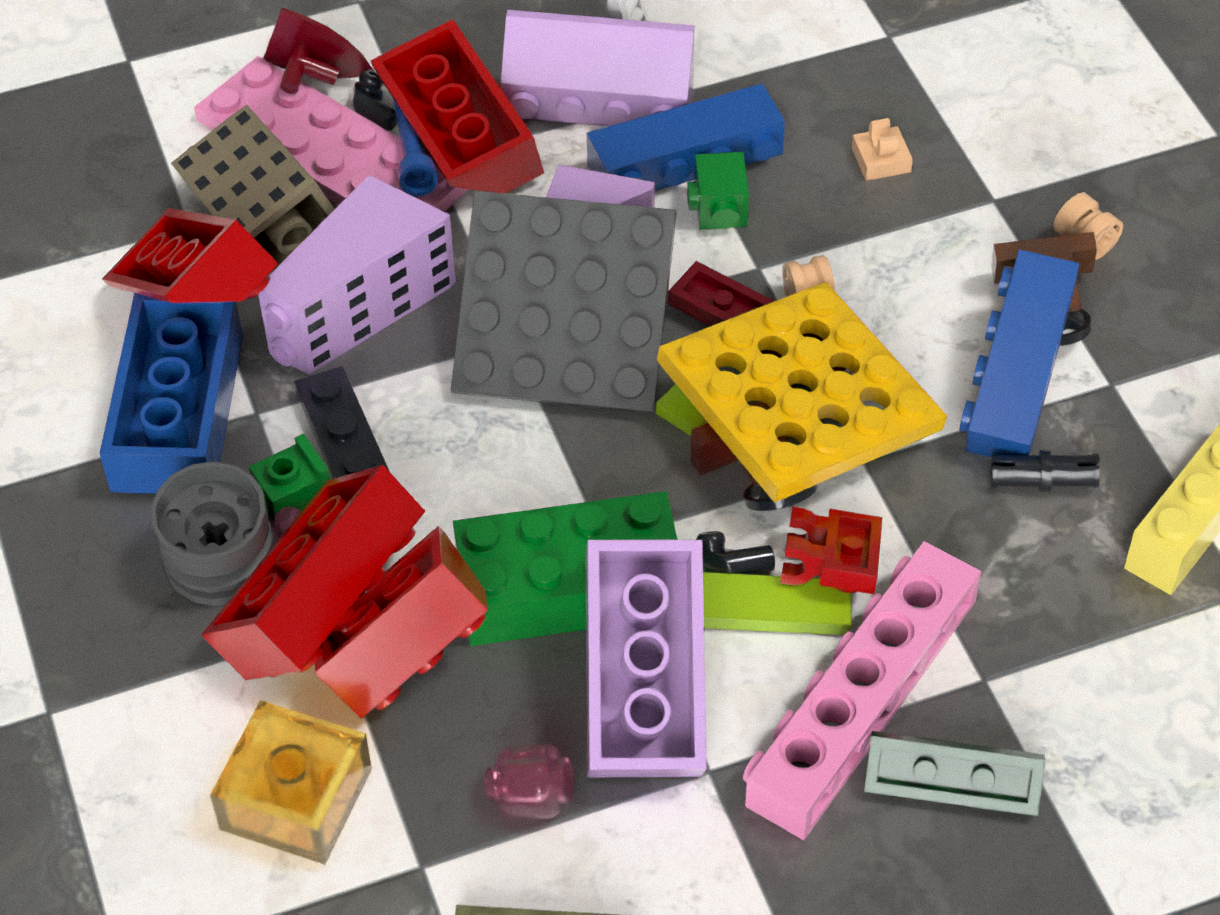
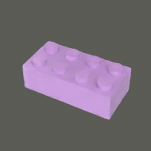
(645, 658)

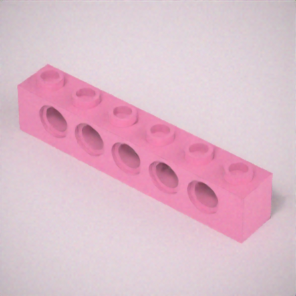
(799, 796)

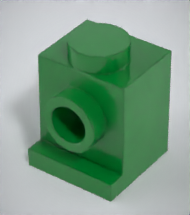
(290, 476)

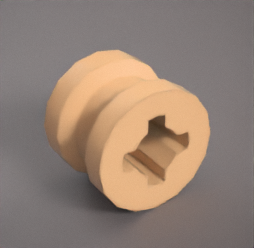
(803, 276)

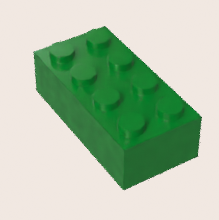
(537, 560)

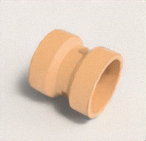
(1083, 215)

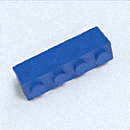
(665, 143)
(1021, 355)

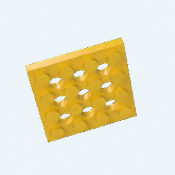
(824, 448)

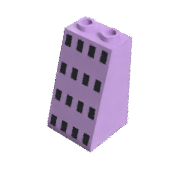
(356, 275)

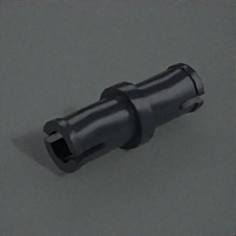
(1045, 470)

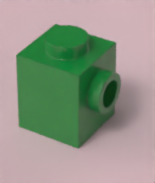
(719, 191)

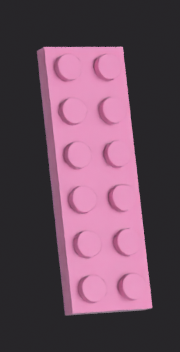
(319, 132)

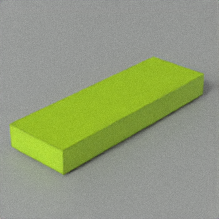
(770, 606)

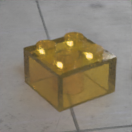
(292, 782)

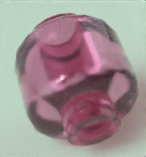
(530, 782)

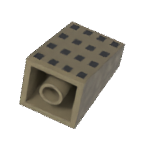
(253, 178)

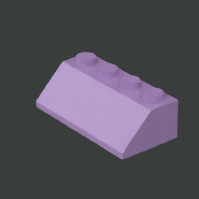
(595, 67)

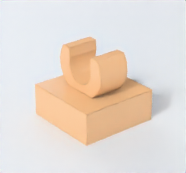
(881, 151)

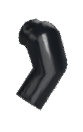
(368, 101)
(730, 561)

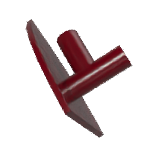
(311, 50)

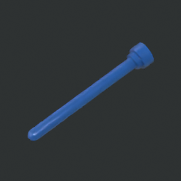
(415, 171)

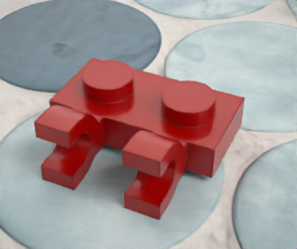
(836, 548)

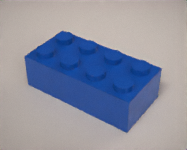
(170, 391)

